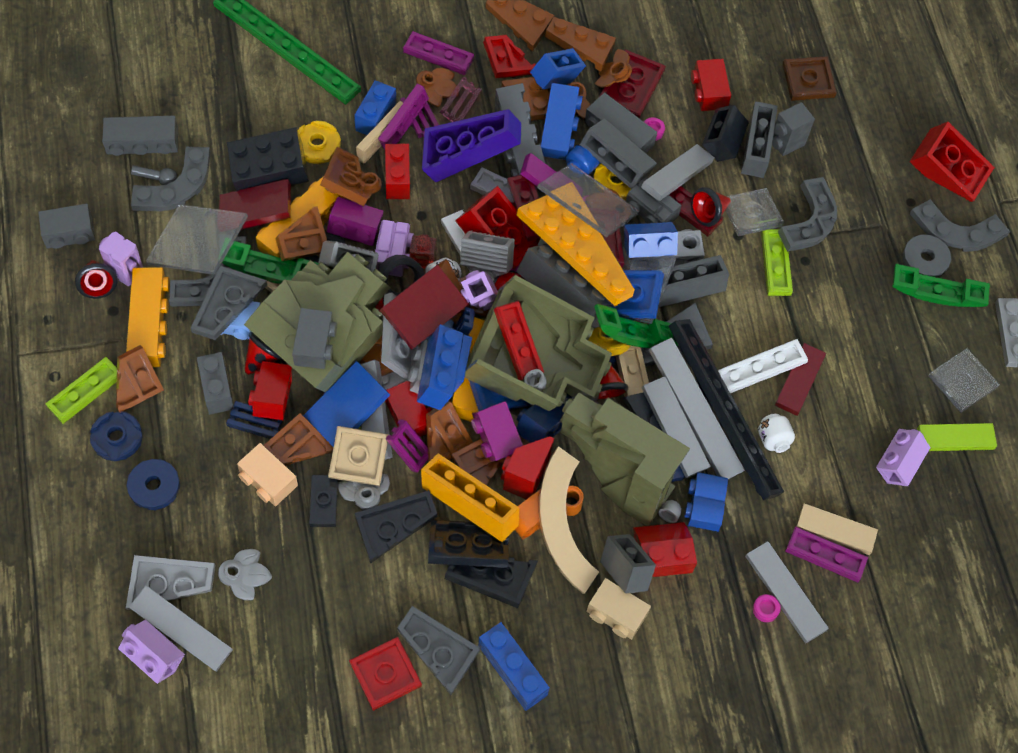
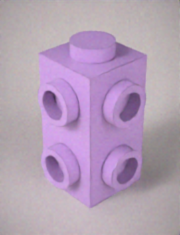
(479, 290)
(903, 457)
(150, 651)

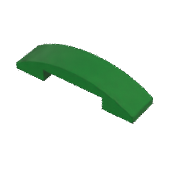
(262, 265)
(938, 290)
(631, 331)

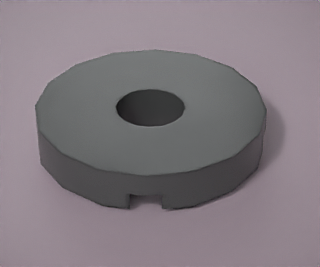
(932, 246)

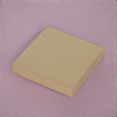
(358, 456)

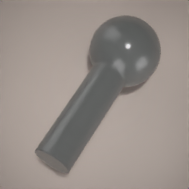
(164, 176)

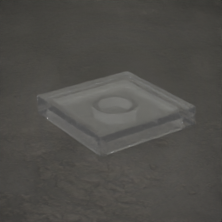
(753, 212)
(964, 380)

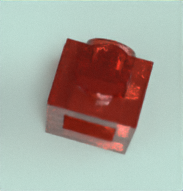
(423, 246)

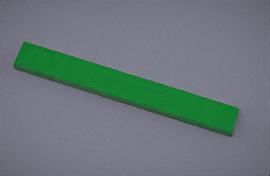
(290, 48)

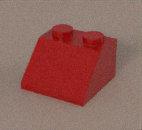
(526, 467)
(668, 547)

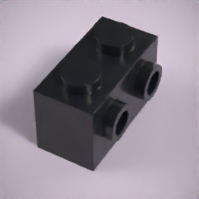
(725, 133)

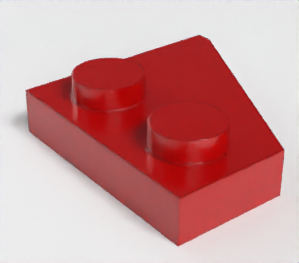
(505, 57)

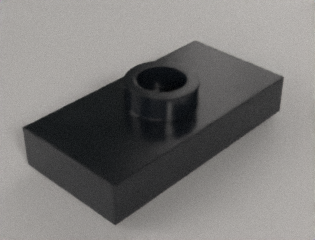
(323, 501)

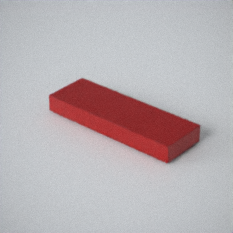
(518, 339)

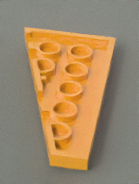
(579, 246)

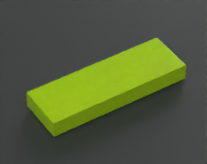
(776, 264)
(83, 390)
(959, 436)

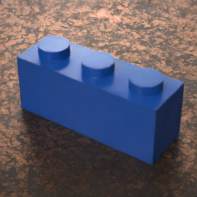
(560, 121)
(440, 367)
(513, 666)

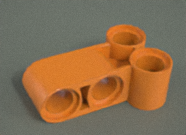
(529, 513)

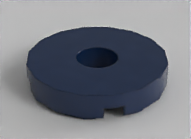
(121, 448)
(148, 471)

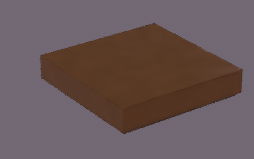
(809, 78)

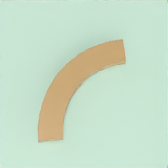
(555, 524)

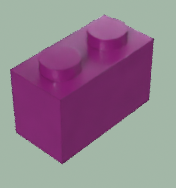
(355, 221)
(496, 431)

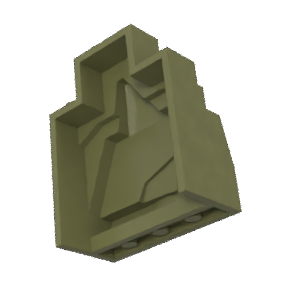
(347, 292)
(561, 341)
(625, 453)

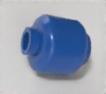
(582, 159)

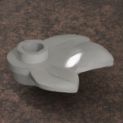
(357, 492)
(249, 573)

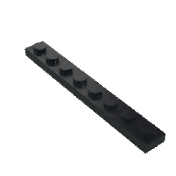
(726, 409)

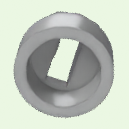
(531, 379)
(670, 511)

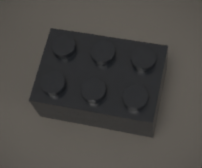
(268, 159)

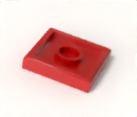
(385, 673)

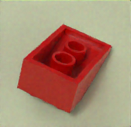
(952, 161)
(497, 217)

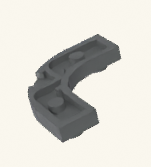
(177, 192)
(821, 221)
(962, 237)
(193, 291)

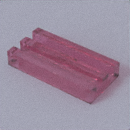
(469, 88)

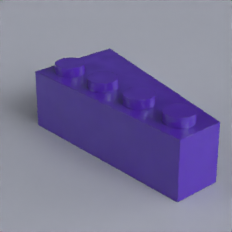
(468, 142)

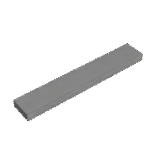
(696, 409)

